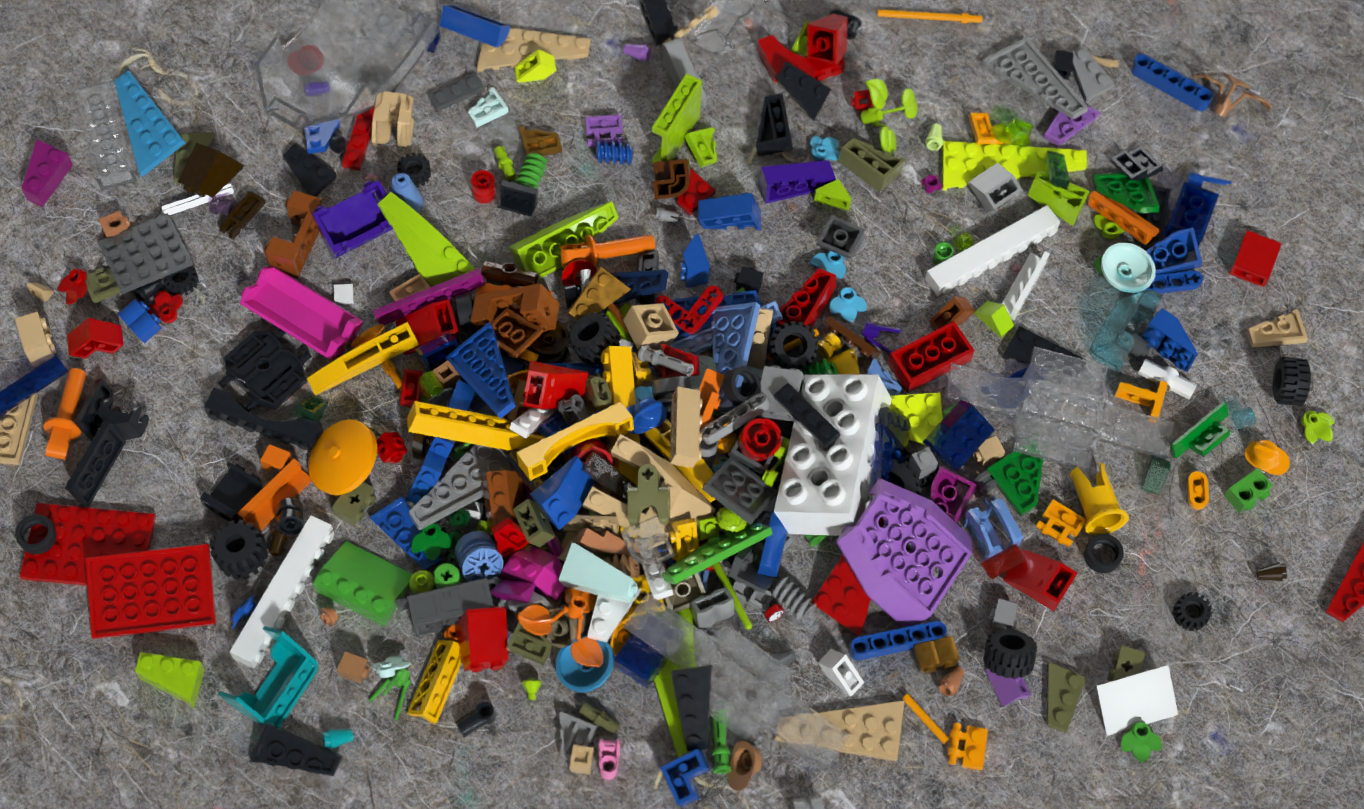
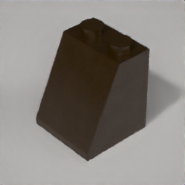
(208, 171)

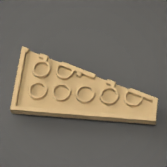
(523, 43)
(872, 729)

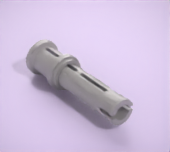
(658, 358)

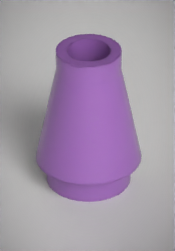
(638, 51)

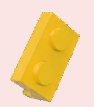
(684, 538)

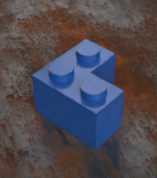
(680, 776)

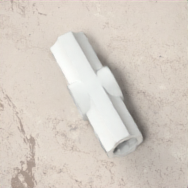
(1167, 374)

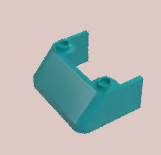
(283, 685)

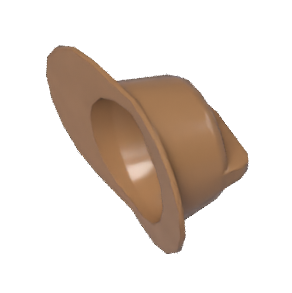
(744, 763)

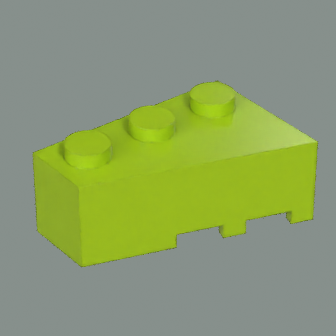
(171, 674)

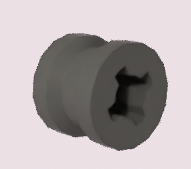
(985, 482)

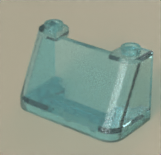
(1112, 342)

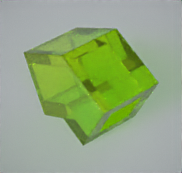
(964, 241)

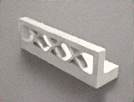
(1024, 283)

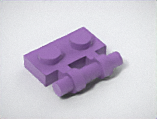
(604, 125)

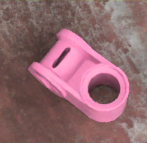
(609, 753)

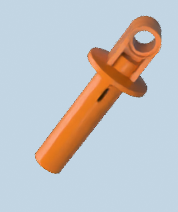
(595, 251)
(63, 428)

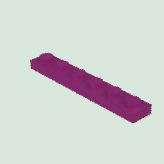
(440, 292)

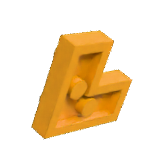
(982, 129)

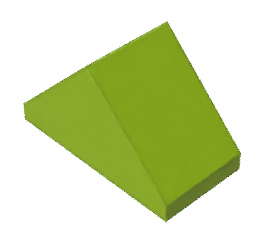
(833, 195)
(995, 317)

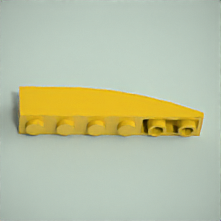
(364, 358)
(698, 475)

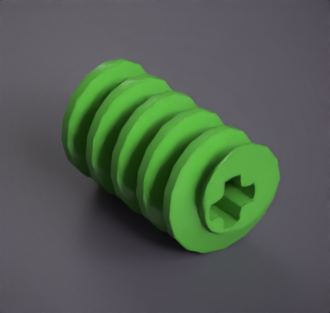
(532, 170)
(446, 575)

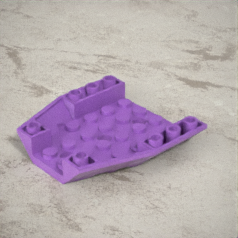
(889, 574)

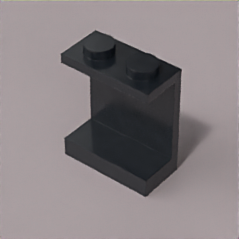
(232, 493)

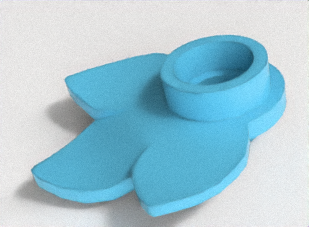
(824, 149)
(825, 262)
(847, 307)

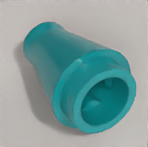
(337, 737)

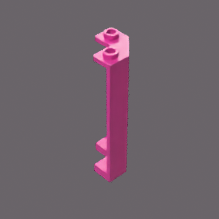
(301, 312)

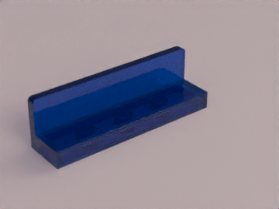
(31, 384)

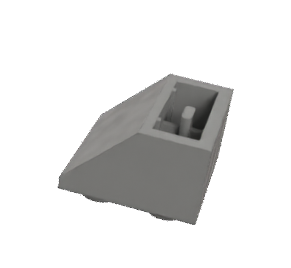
(994, 187)

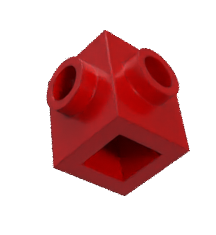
(391, 447)

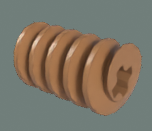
(627, 566)

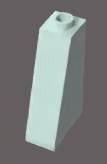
(593, 575)

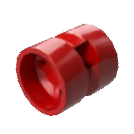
(483, 186)

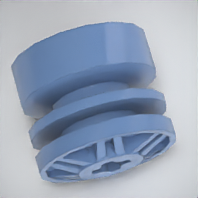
(478, 556)

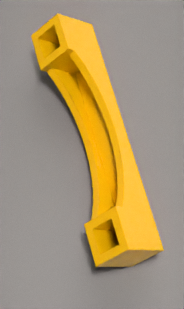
(609, 422)

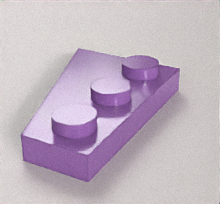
(1064, 127)

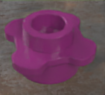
(931, 179)

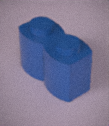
(139, 320)

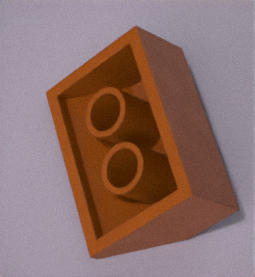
(501, 494)

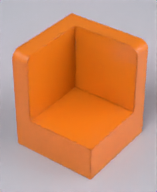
(275, 458)

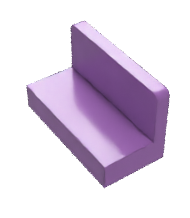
(1008, 688)

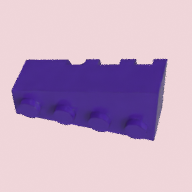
(794, 180)

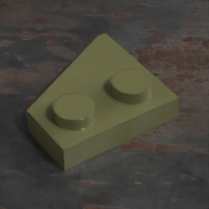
(529, 645)

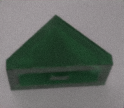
(311, 408)
(1156, 475)

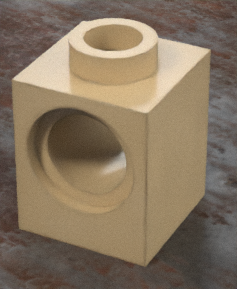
(989, 452)

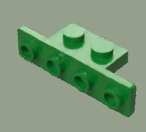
(1203, 435)

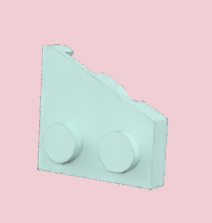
(488, 109)

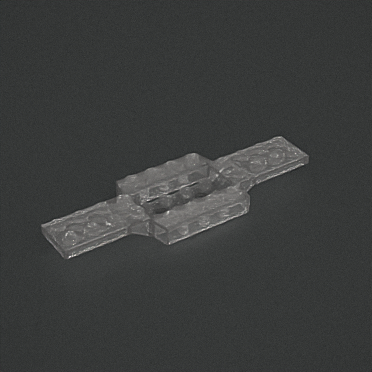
(771, 710)

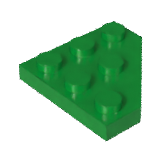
(1133, 194)
(1018, 480)

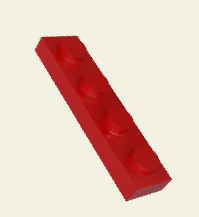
(359, 141)

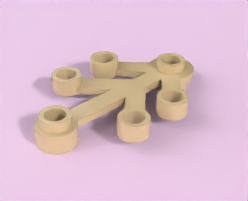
(710, 12)

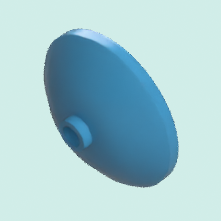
(576, 676)

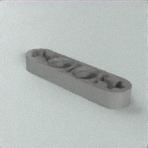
(716, 430)

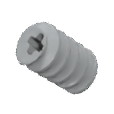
(793, 599)

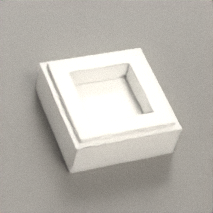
(343, 294)

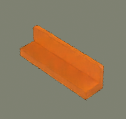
(1124, 217)
(263, 505)

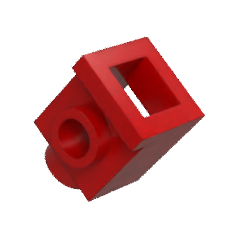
(858, 97)

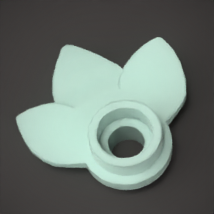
(388, 668)

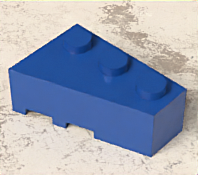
(729, 211)

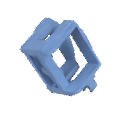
(985, 533)

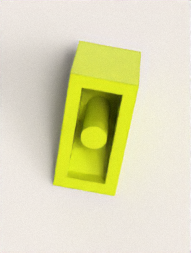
(535, 67)

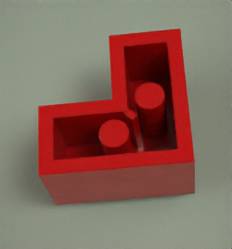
(94, 336)

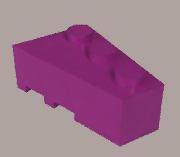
(45, 172)

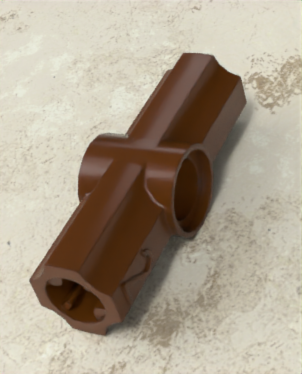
(509, 274)

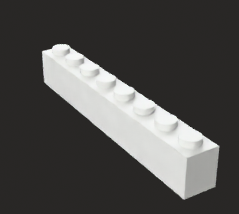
(992, 251)
(282, 591)

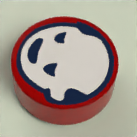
(774, 613)

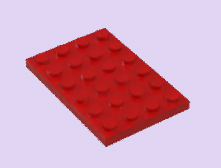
(83, 535)
(150, 591)

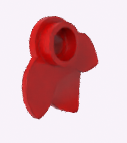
(74, 285)
(166, 304)

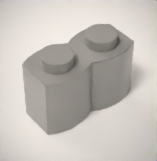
(712, 608)

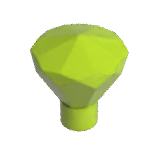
(531, 686)

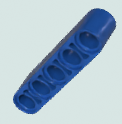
(1171, 82)
(888, 643)

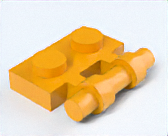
(1063, 518)
(974, 746)

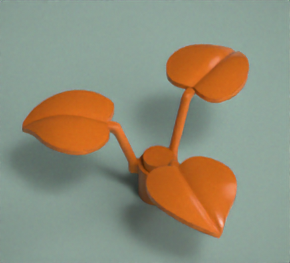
(537, 621)

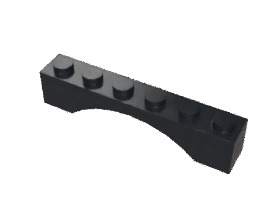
(301, 431)

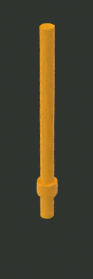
(963, 17)

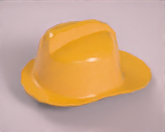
(1267, 457)

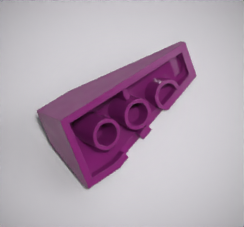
(951, 493)

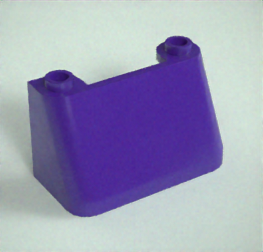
(352, 220)

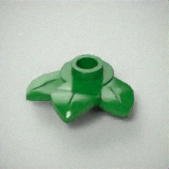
(431, 543)

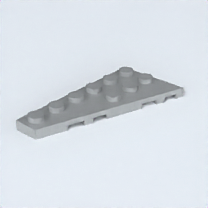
(1029, 70)
(460, 485)

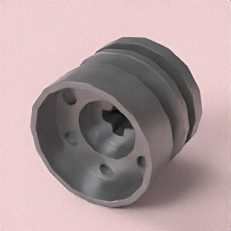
(666, 388)

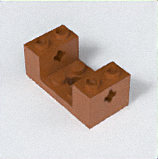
(292, 256)
(529, 301)

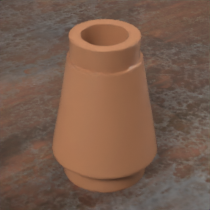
(951, 682)

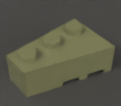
(869, 164)

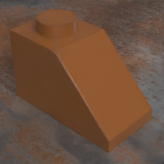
(956, 310)

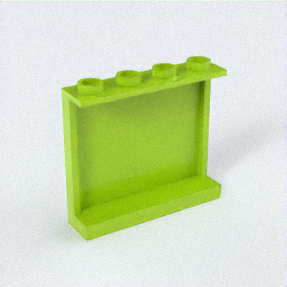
(678, 118)

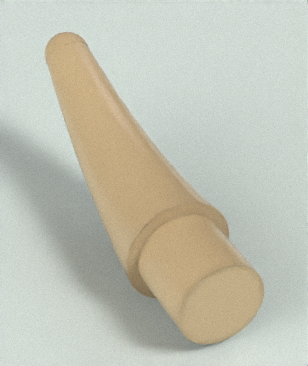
(1106, 62)

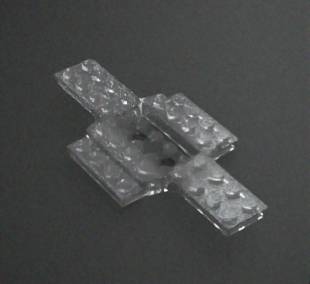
(1066, 384)

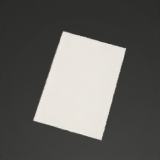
(1137, 698)

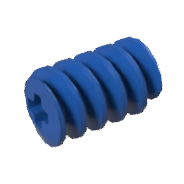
(614, 152)

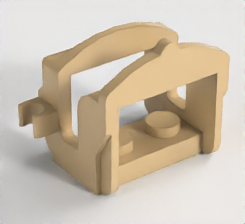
(389, 112)

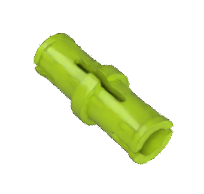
(505, 163)

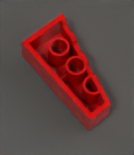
(809, 301)

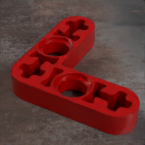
(693, 316)

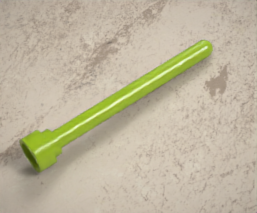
(737, 604)

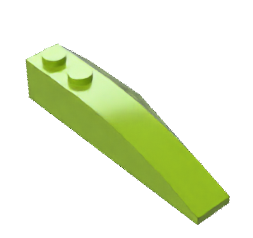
(429, 250)
(541, 250)

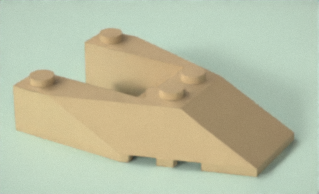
(685, 499)

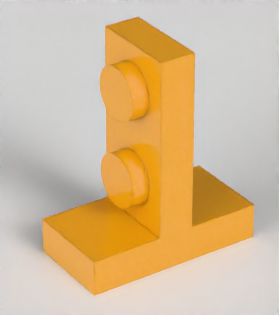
(1143, 396)

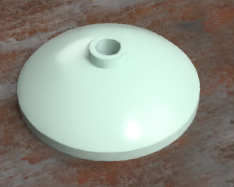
(1131, 261)

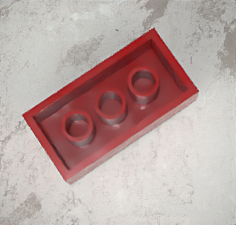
(930, 356)

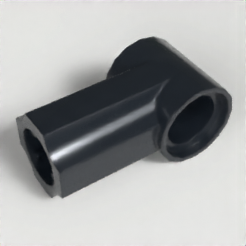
(474, 720)

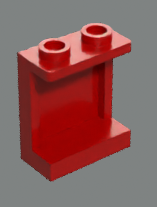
(1255, 258)

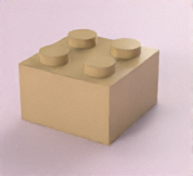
(650, 325)
(36, 338)

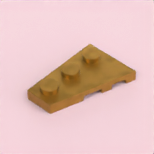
(598, 294)

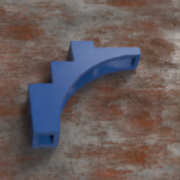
(439, 448)

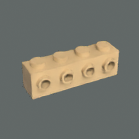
(685, 427)

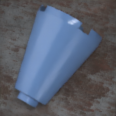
(406, 190)

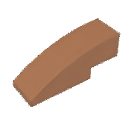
(602, 543)

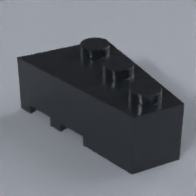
(774, 128)

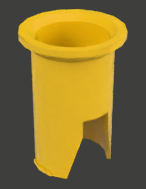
(1098, 503)

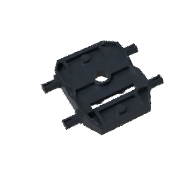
(243, 368)

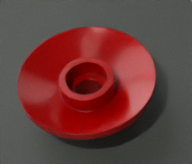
(574, 267)

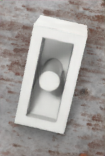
(841, 671)

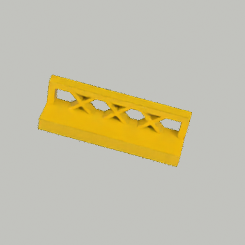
(440, 681)

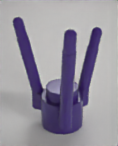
(872, 331)

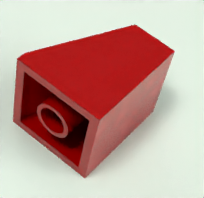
(827, 39)
(483, 639)

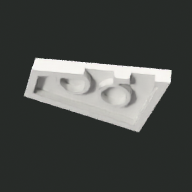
(607, 616)

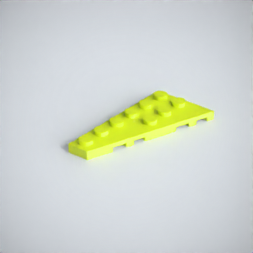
(922, 411)

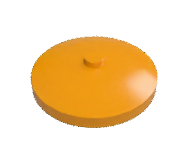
(342, 457)

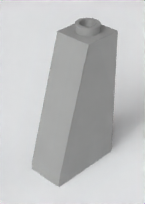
(678, 64)

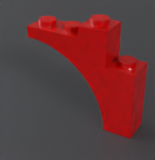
(775, 54)

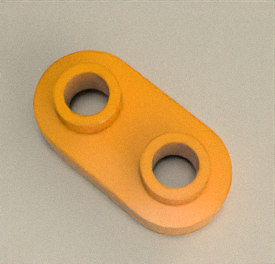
(1197, 491)

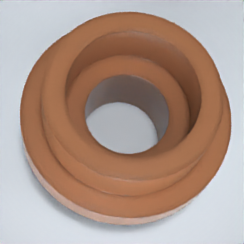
(328, 616)

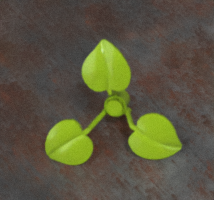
(873, 116)

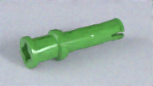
(720, 749)

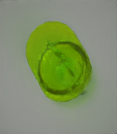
(1013, 133)

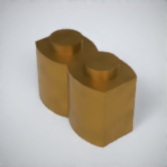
(936, 654)

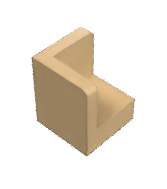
(581, 759)

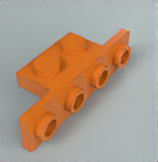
(709, 394)

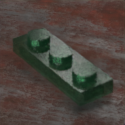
(1057, 169)

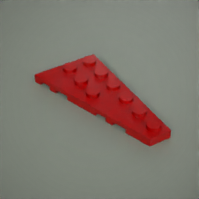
(1350, 593)
(844, 596)

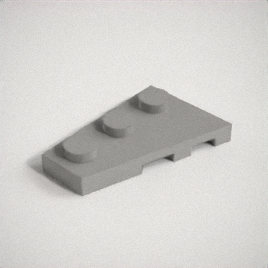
(1091, 76)

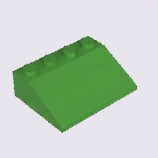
(363, 583)

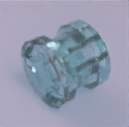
(1244, 418)

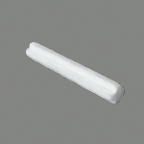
(194, 200)

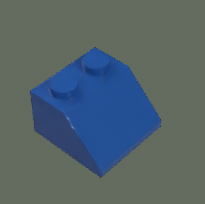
(694, 264)

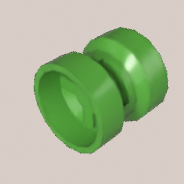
(942, 252)

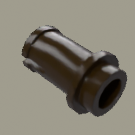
(277, 543)

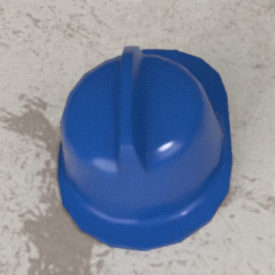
(647, 415)

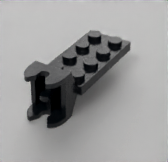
(104, 450)

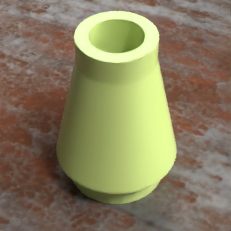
(934, 139)

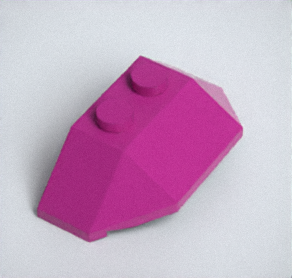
(535, 567)

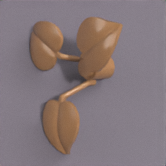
(1224, 104)

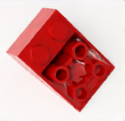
(431, 323)
(551, 384)
(1041, 579)

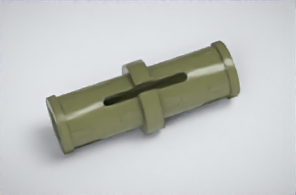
(599, 718)

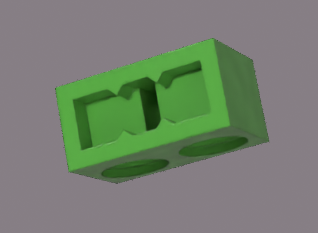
(1247, 489)

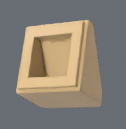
(40, 291)

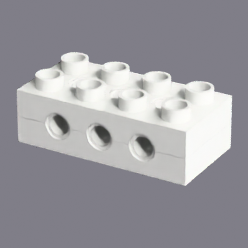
(830, 486)

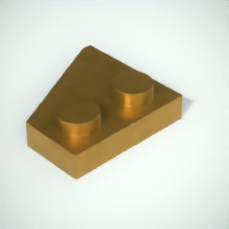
(540, 142)

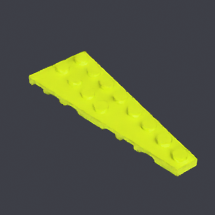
(967, 160)

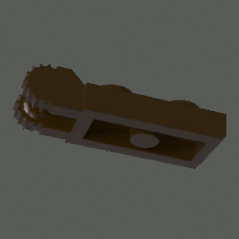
(242, 214)

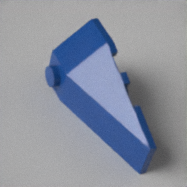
(1176, 253)

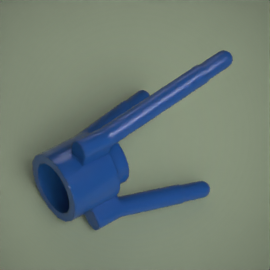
(1198, 180)

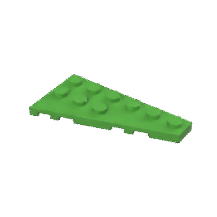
(716, 550)

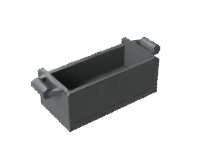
(444, 607)

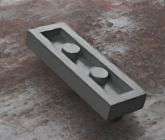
(456, 92)

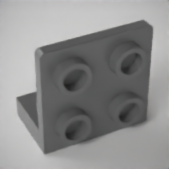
(746, 571)

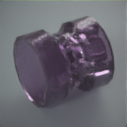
(222, 206)

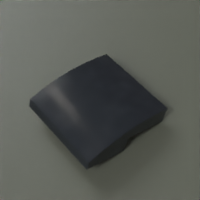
(1137, 164)

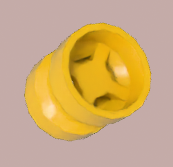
(829, 345)

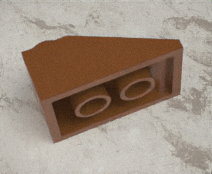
(514, 333)

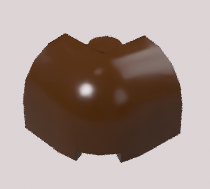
(671, 178)

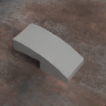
(751, 597)

